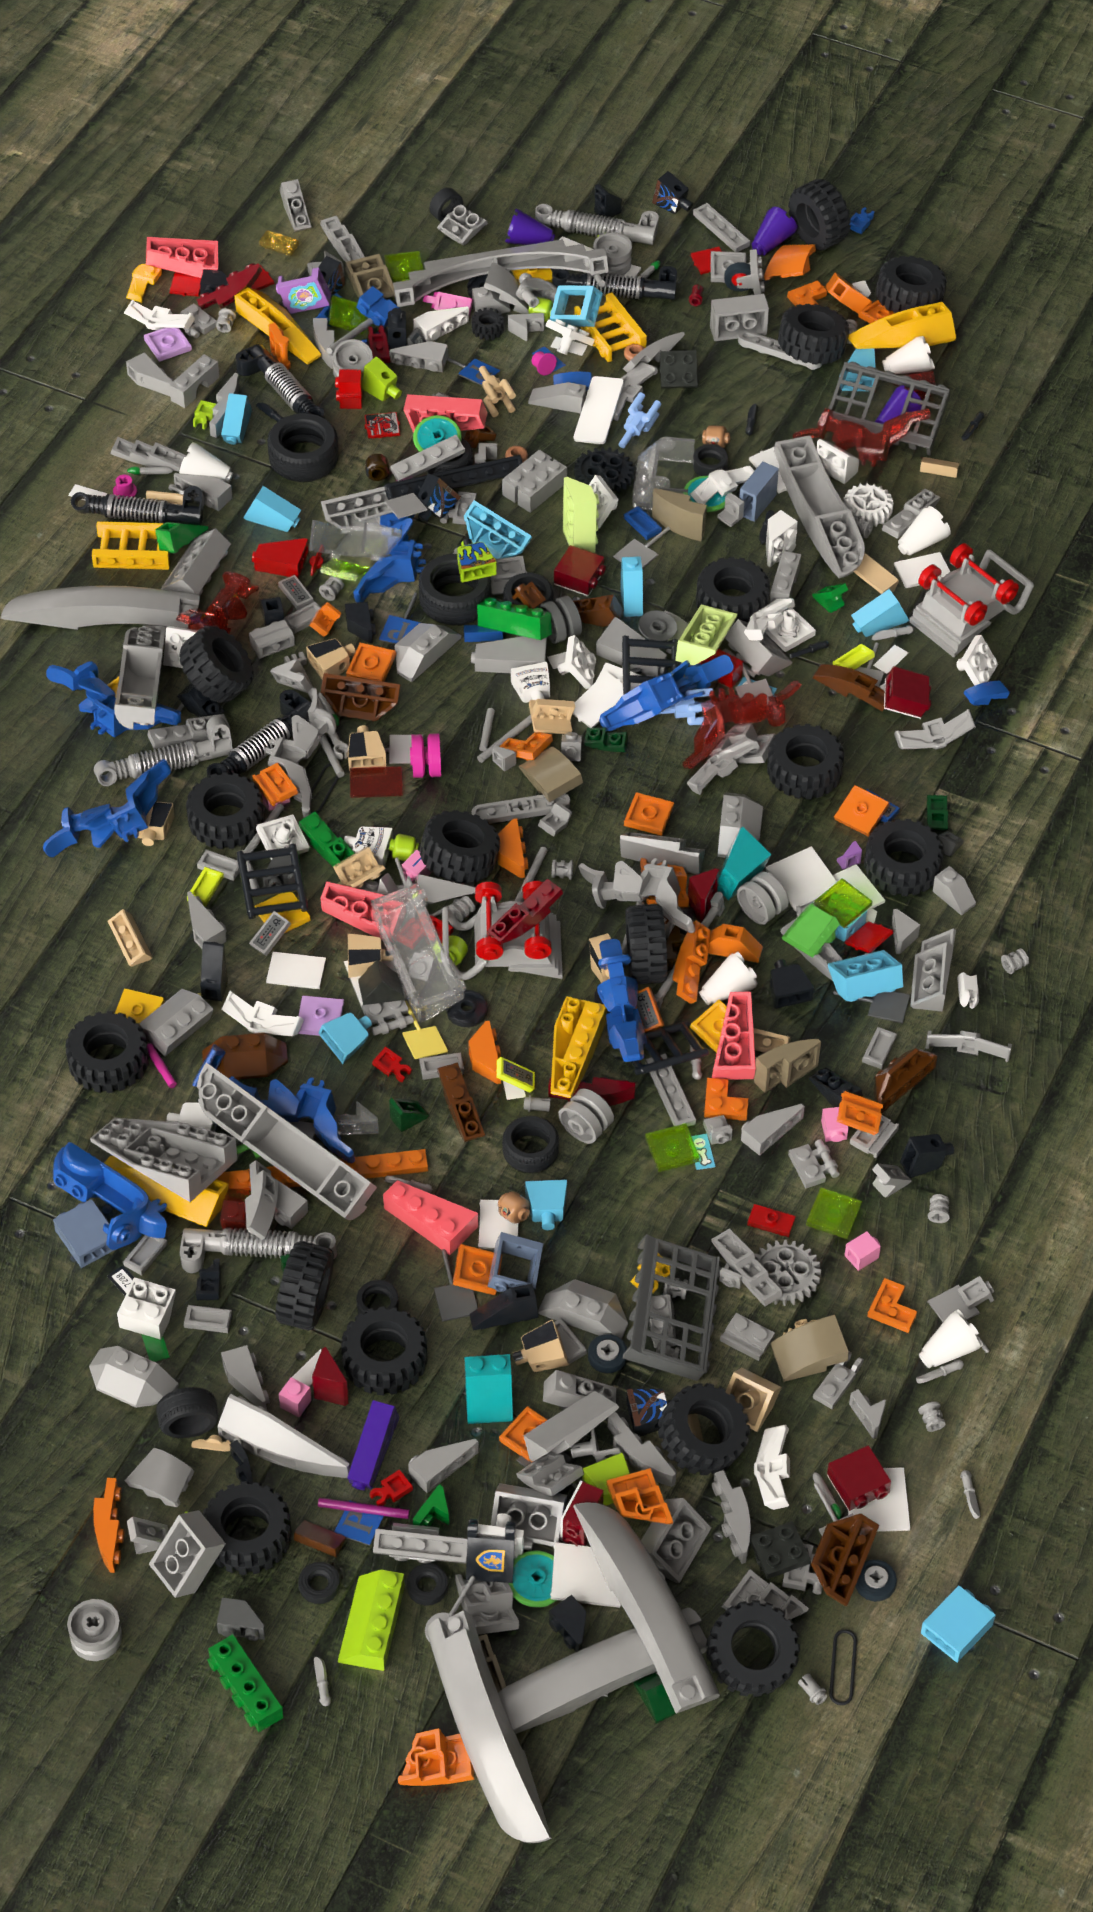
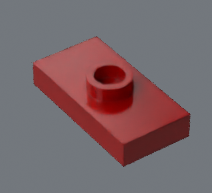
(771, 1220)

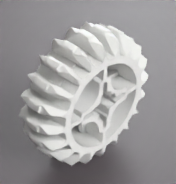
(869, 503)

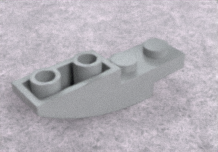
(900, 523)
(194, 730)
(262, 1202)
(640, 1455)
(736, 1515)

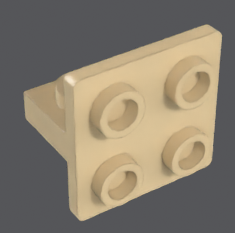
(551, 715)
(358, 869)

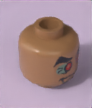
(716, 435)
(514, 1207)

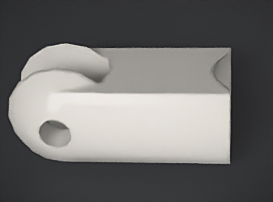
(968, 990)

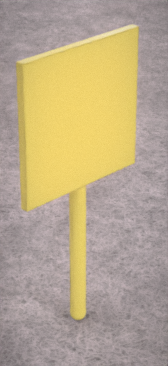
(423, 1041)

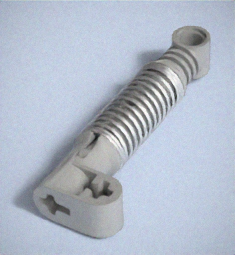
(644, 232)
(188, 754)
(234, 1241)

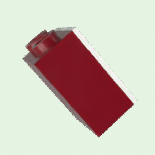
(579, 570)
(907, 692)
(859, 1478)
(571, 1529)

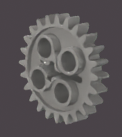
(786, 1271)

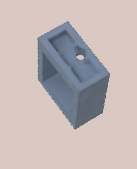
(518, 1247)

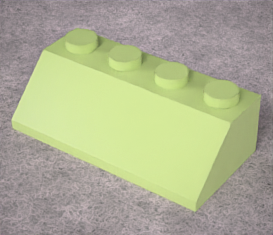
(580, 515)
(704, 634)

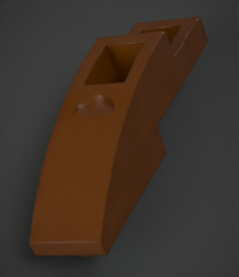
(851, 681)
(460, 1103)

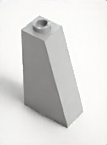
(610, 647)
(508, 653)

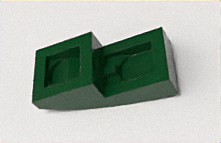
(937, 812)

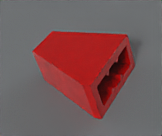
(281, 557)

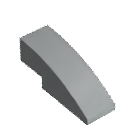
(323, 339)

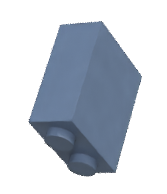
(759, 490)
(83, 1232)

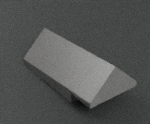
(673, 850)
(932, 972)
(568, 1425)

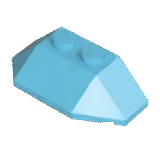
(498, 534)

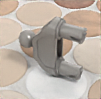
(531, 288)

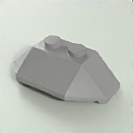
(349, 508)
(422, 648)
(738, 812)
(585, 1308)
(130, 1377)

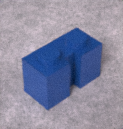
(375, 306)

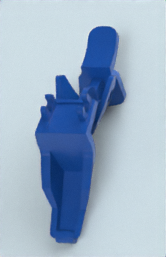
(396, 568)
(664, 691)
(102, 699)
(106, 819)
(620, 997)
(309, 1102)

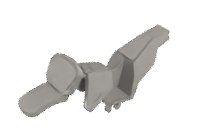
(306, 739)
(629, 886)

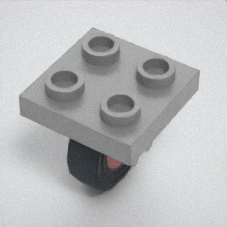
(746, 276)

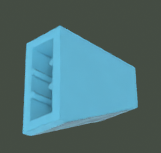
(864, 358)
(236, 418)
(273, 511)
(632, 586)
(879, 615)

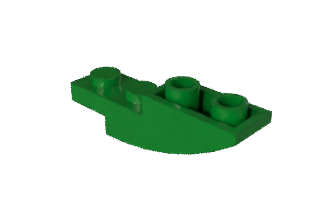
(324, 840)

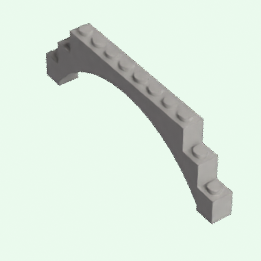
(540, 255)

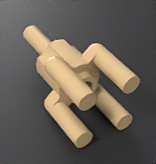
(496, 391)

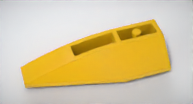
(263, 310)
(898, 329)
(574, 1043)
(199, 1210)

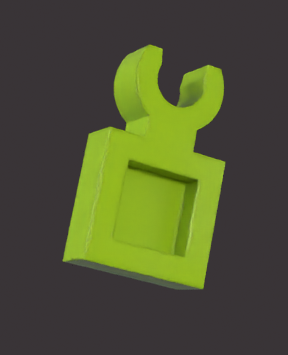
(203, 413)

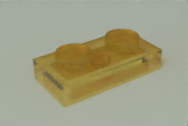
(278, 243)

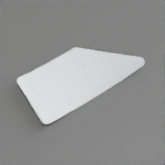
(862, 287)

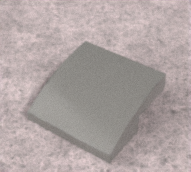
(505, 570)
(550, 1474)

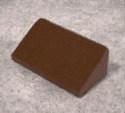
(319, 1538)

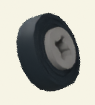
(610, 1361)
(875, 1589)

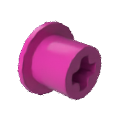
(544, 362)
(124, 487)

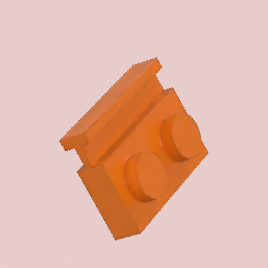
(275, 784)
(859, 1113)

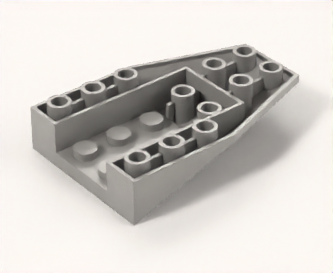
(169, 1152)

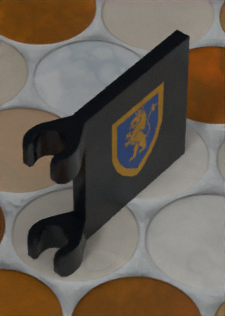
(490, 1557)

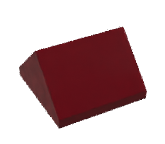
(701, 891)
(329, 1381)

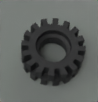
(487, 331)

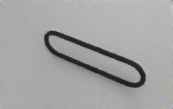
(330, 790)
(852, 1669)

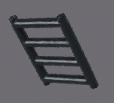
(627, 660)
(250, 893)
(678, 1057)

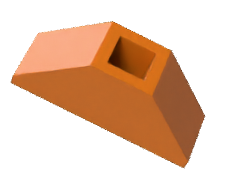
(847, 293)
(512, 849)
(732, 939)
(484, 1053)

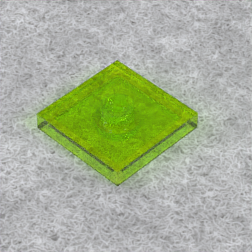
(402, 263)
(344, 314)
(344, 570)
(843, 902)
(672, 1147)
(833, 1213)

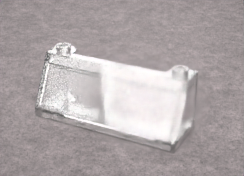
(417, 952)

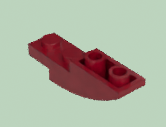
(237, 282)
(527, 915)
(610, 1090)

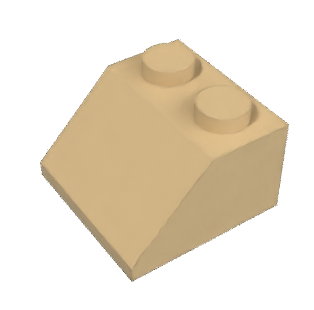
(754, 1394)

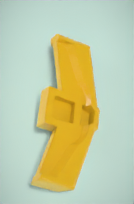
(142, 277)

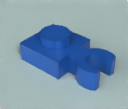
(861, 221)

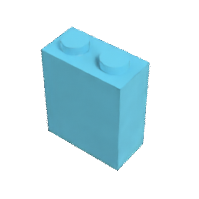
(958, 1623)

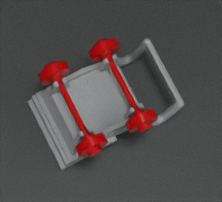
(965, 599)
(532, 952)

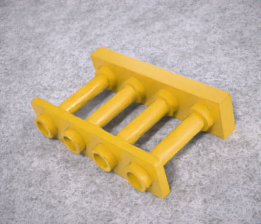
(619, 316)
(128, 558)

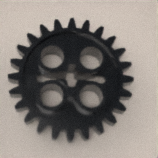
(611, 466)

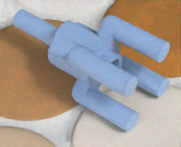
(639, 420)
(688, 708)

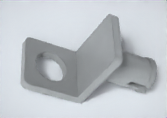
(592, 1448)

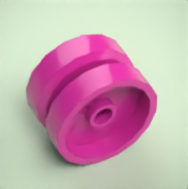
(425, 755)

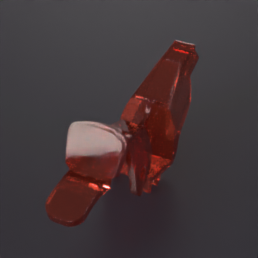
(869, 445)
(225, 605)
(731, 709)

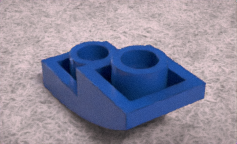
(579, 377)
(984, 692)

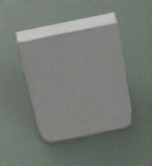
(503, 757)

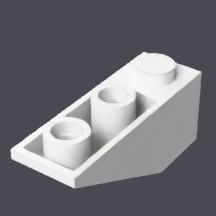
(440, 322)

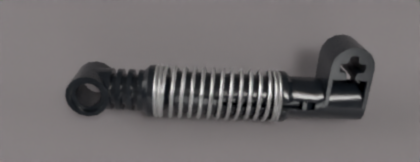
(637, 286)
(278, 377)
(145, 510)
(241, 758)

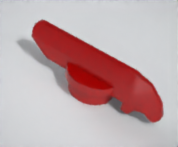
(316, 562)

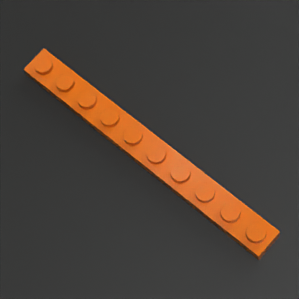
(367, 1166)

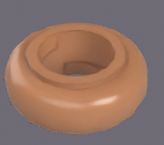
(628, 352)
(517, 450)

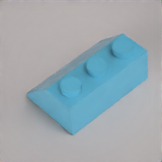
(866, 975)

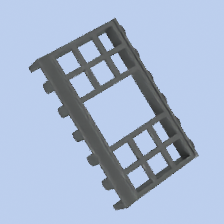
(913, 438)
(643, 1296)

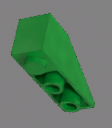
(175, 535)

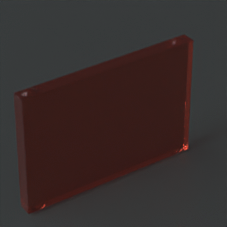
(376, 782)

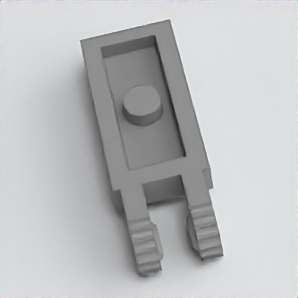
(837, 1382)

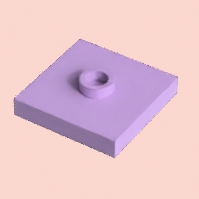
(167, 343)
(317, 1012)

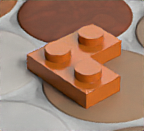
(807, 294)
(531, 747)
(719, 1104)
(888, 1311)

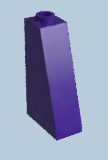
(373, 1445)

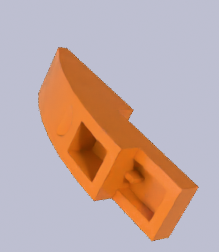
(689, 961)
(108, 1526)

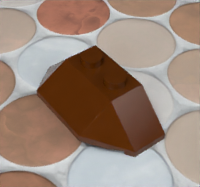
(359, 697)
(249, 1055)
(902, 1075)
(843, 1555)

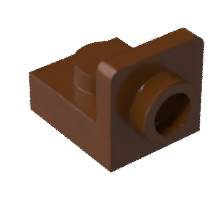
(473, 436)
(529, 595)

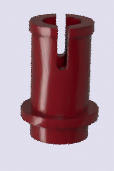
(696, 297)

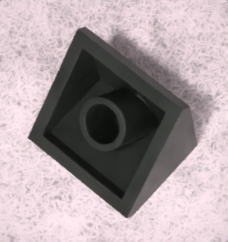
(380, 985)

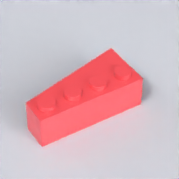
(182, 255)
(466, 412)
(350, 906)
(736, 1046)
(431, 1216)

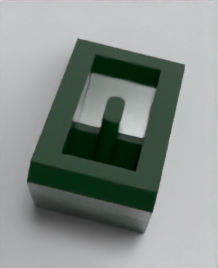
(406, 1113)
(655, 1697)

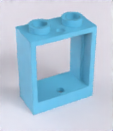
(588, 316)

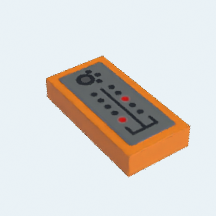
(648, 1010)

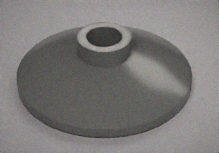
(657, 626)

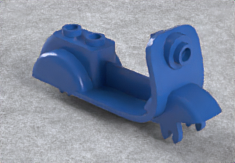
(90, 1178)

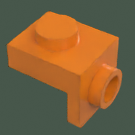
(325, 619)

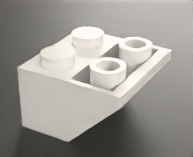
(836, 461)
(780, 536)
(146, 1308)

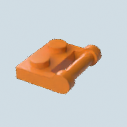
(279, 345)

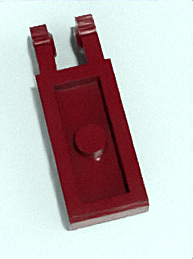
(379, 344)

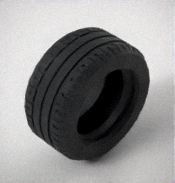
(298, 429)
(445, 608)

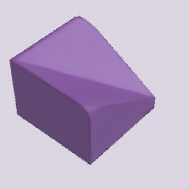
(851, 856)

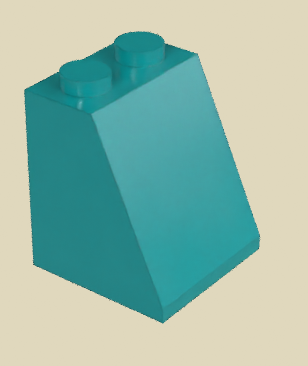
(742, 863)
(488, 1389)

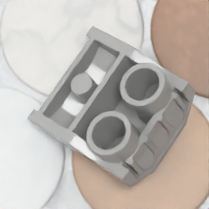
(461, 225)

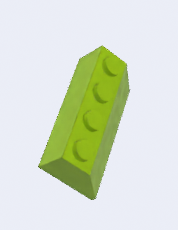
(372, 1619)

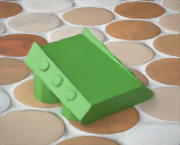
(812, 930)

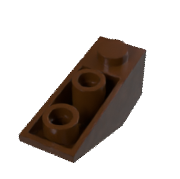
(599, 610)

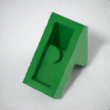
(831, 597)
(433, 1508)

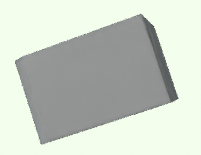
(904, 930)

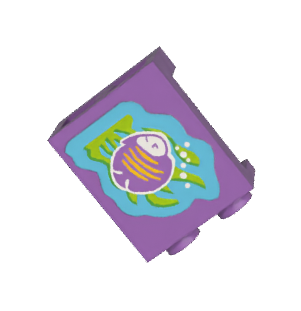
(305, 292)

